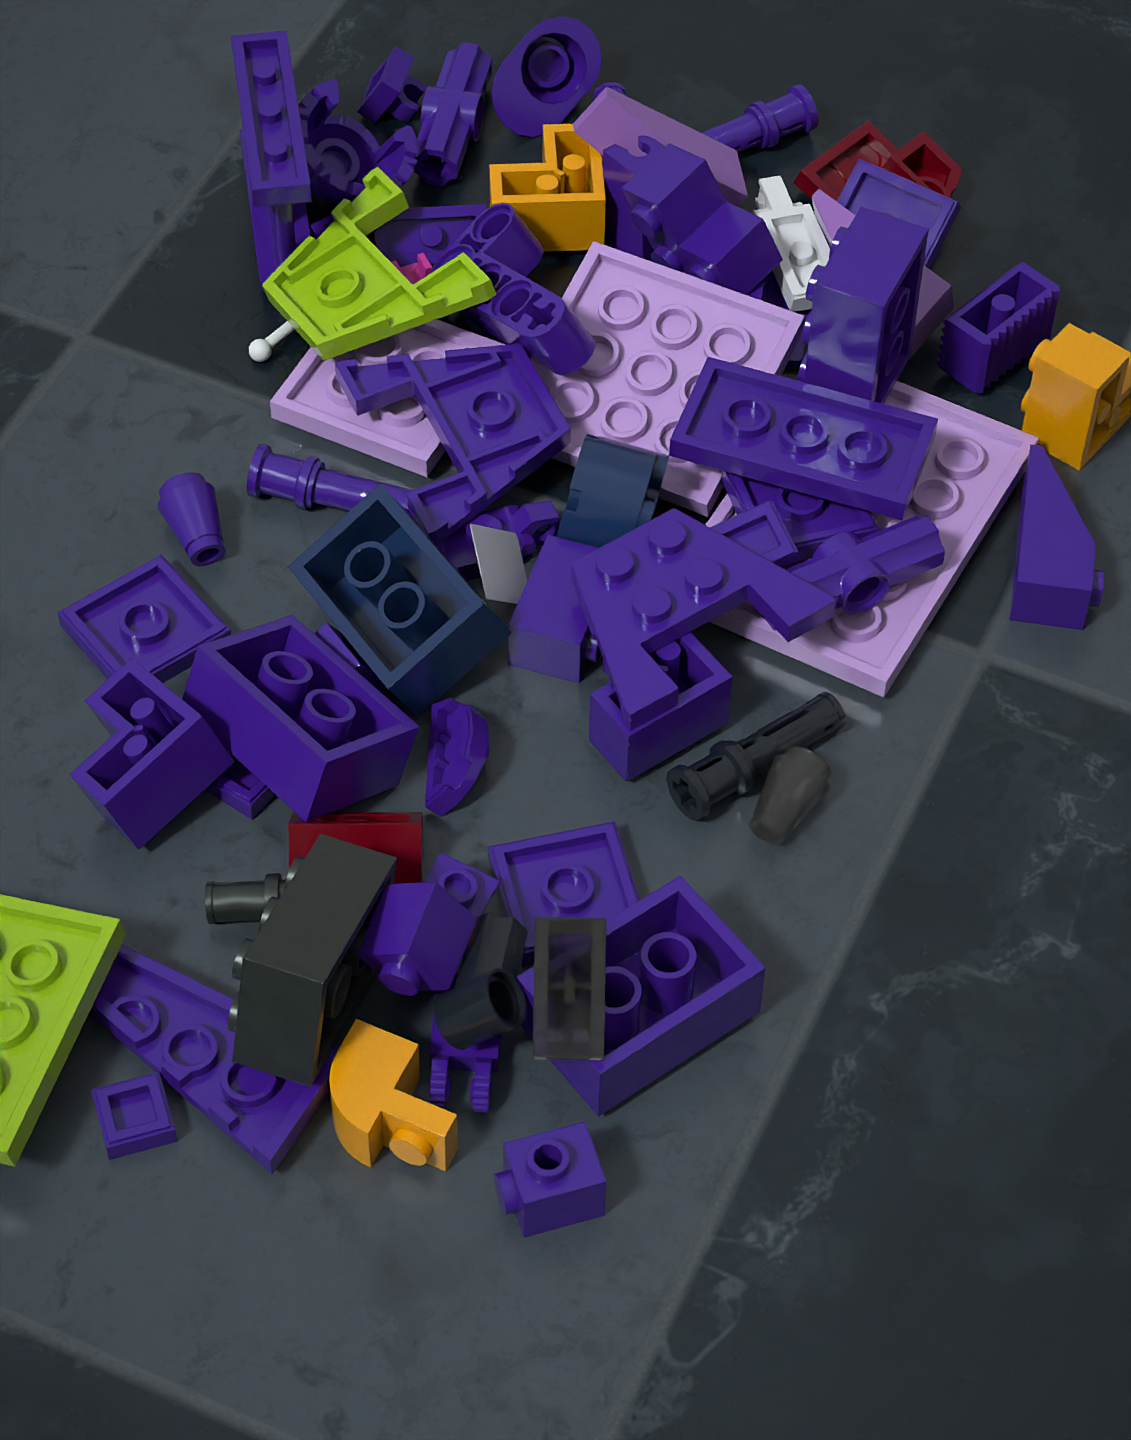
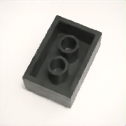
(303, 965)

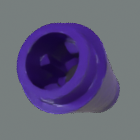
(193, 516)

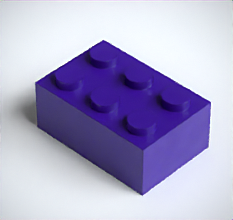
(864, 306)
(300, 717)
(669, 991)

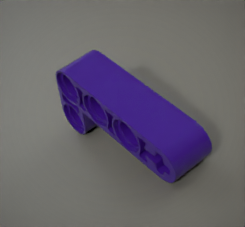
(521, 309)

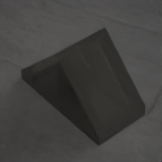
(569, 988)

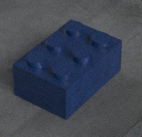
(399, 600)

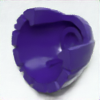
(344, 151)

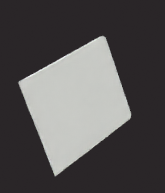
(499, 563)

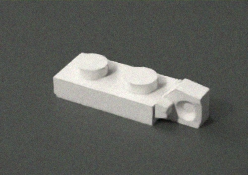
(796, 237)

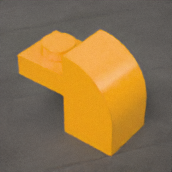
(374, 1103)

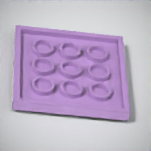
(649, 349)

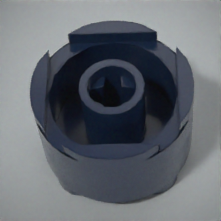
(611, 491)

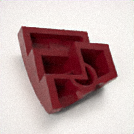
(917, 161)

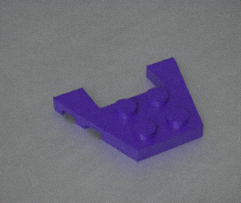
(484, 410)
(668, 583)

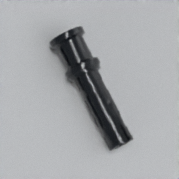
(735, 765)

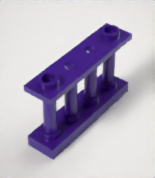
(271, 147)

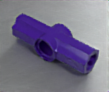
(452, 114)
(863, 569)

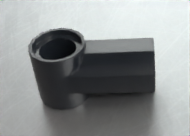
(486, 991)

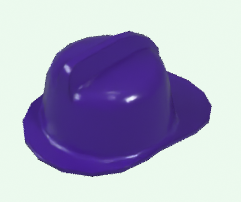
(546, 75)

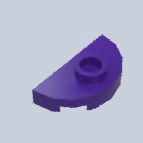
(455, 753)

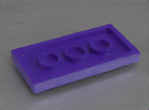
(804, 437)

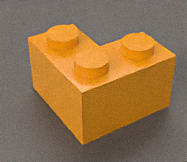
(559, 197)
(1077, 394)

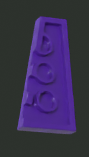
(184, 1036)

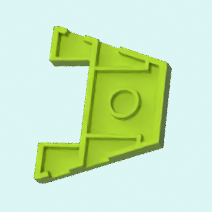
(350, 295)

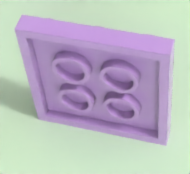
(392, 433)

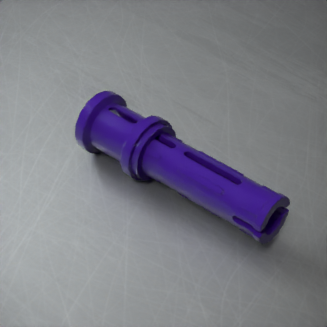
(768, 122)
(309, 482)

